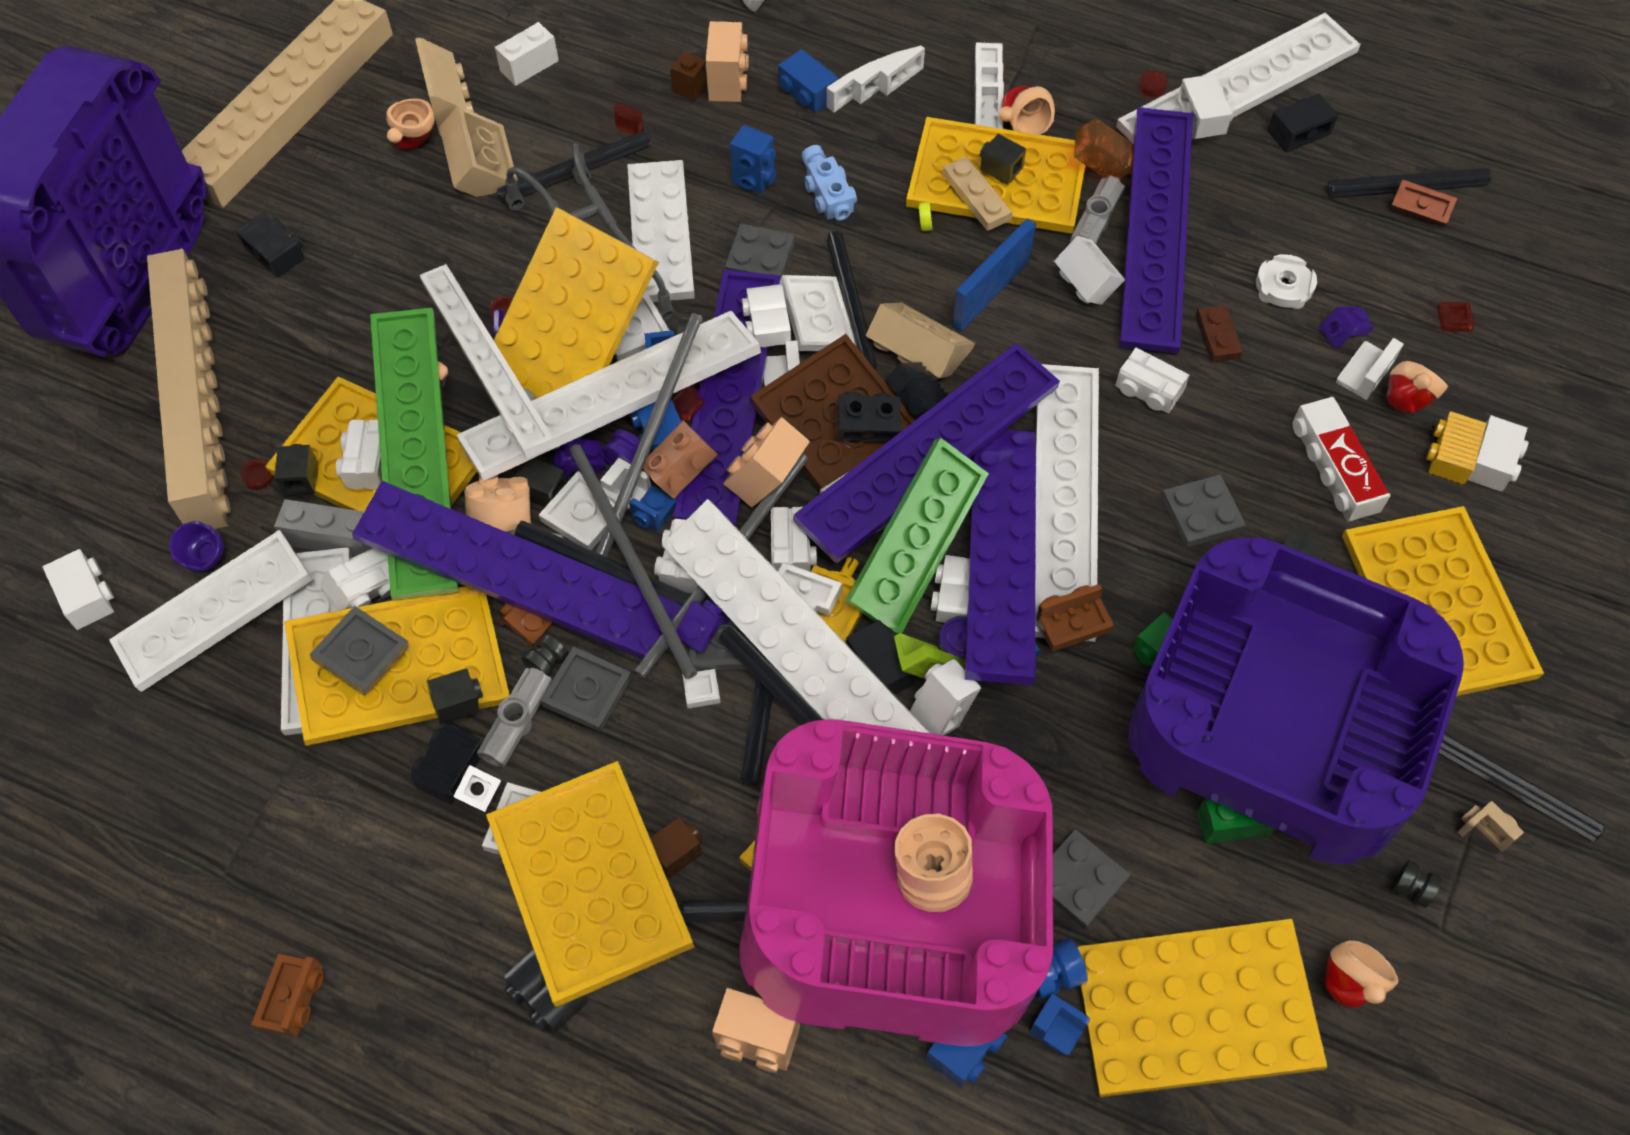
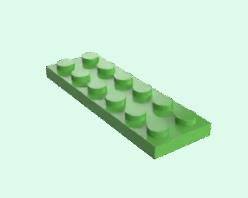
(917, 536)

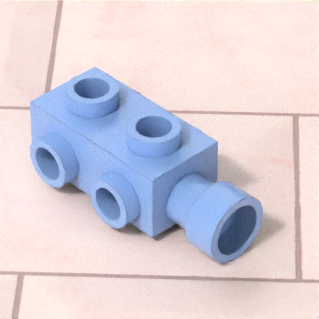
(828, 184)

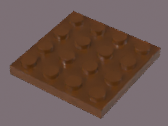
(807, 402)

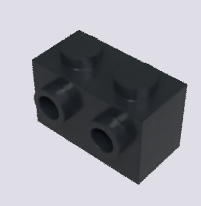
(867, 417)

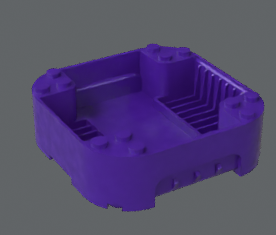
(87, 197)
(1299, 697)

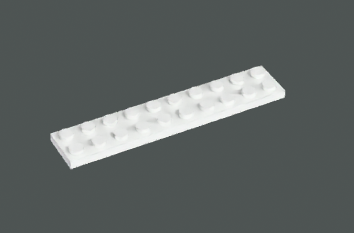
(1269, 68)
(612, 392)
(1067, 485)
(783, 623)

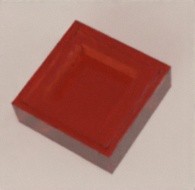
(628, 118)
(1456, 316)
(688, 402)

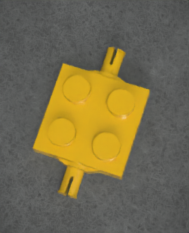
(843, 616)

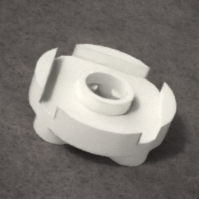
(1286, 295)

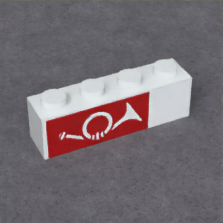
(1340, 459)

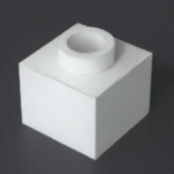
(471, 776)

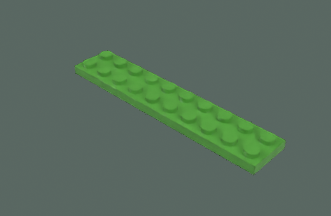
(411, 428)

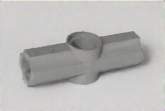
(1099, 209)
(506, 734)

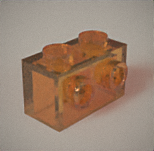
(1103, 150)

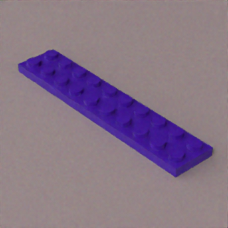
(1157, 231)
(727, 416)
(965, 419)
(1003, 563)
(510, 569)

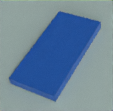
(993, 275)

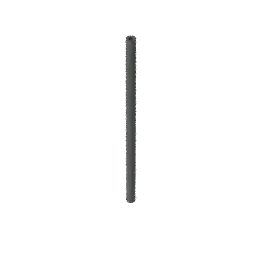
(651, 429)
(633, 562)
(699, 594)

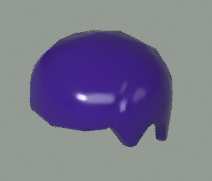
(196, 546)

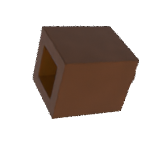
(689, 76)
(676, 846)

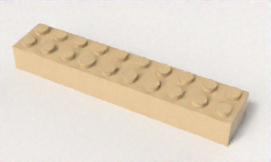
(286, 96)
(186, 391)

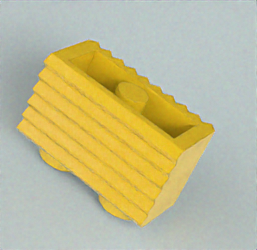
(1456, 447)

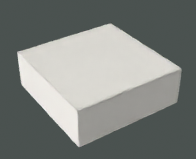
(702, 689)

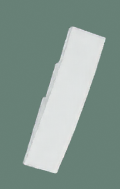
(879, 75)
(988, 84)

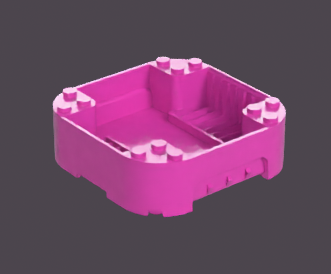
(824, 906)

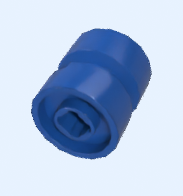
(1066, 970)

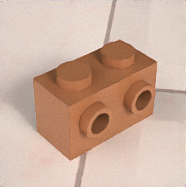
(678, 459)

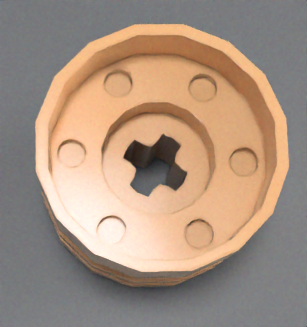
(934, 862)

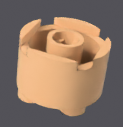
(499, 501)

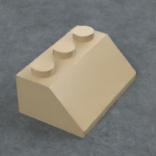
(442, 80)
(475, 152)
(918, 339)

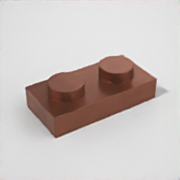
(1423, 203)
(1219, 333)

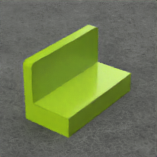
(918, 656)

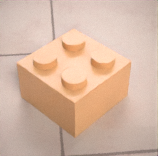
(726, 61)
(765, 461)
(754, 1032)

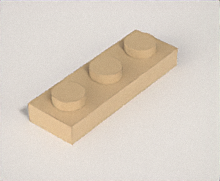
(977, 193)

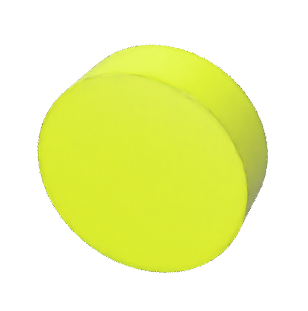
(925, 216)

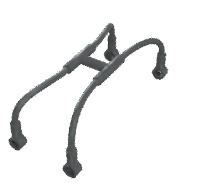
(597, 207)

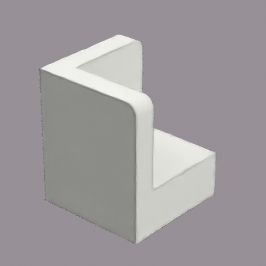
(616, 475)

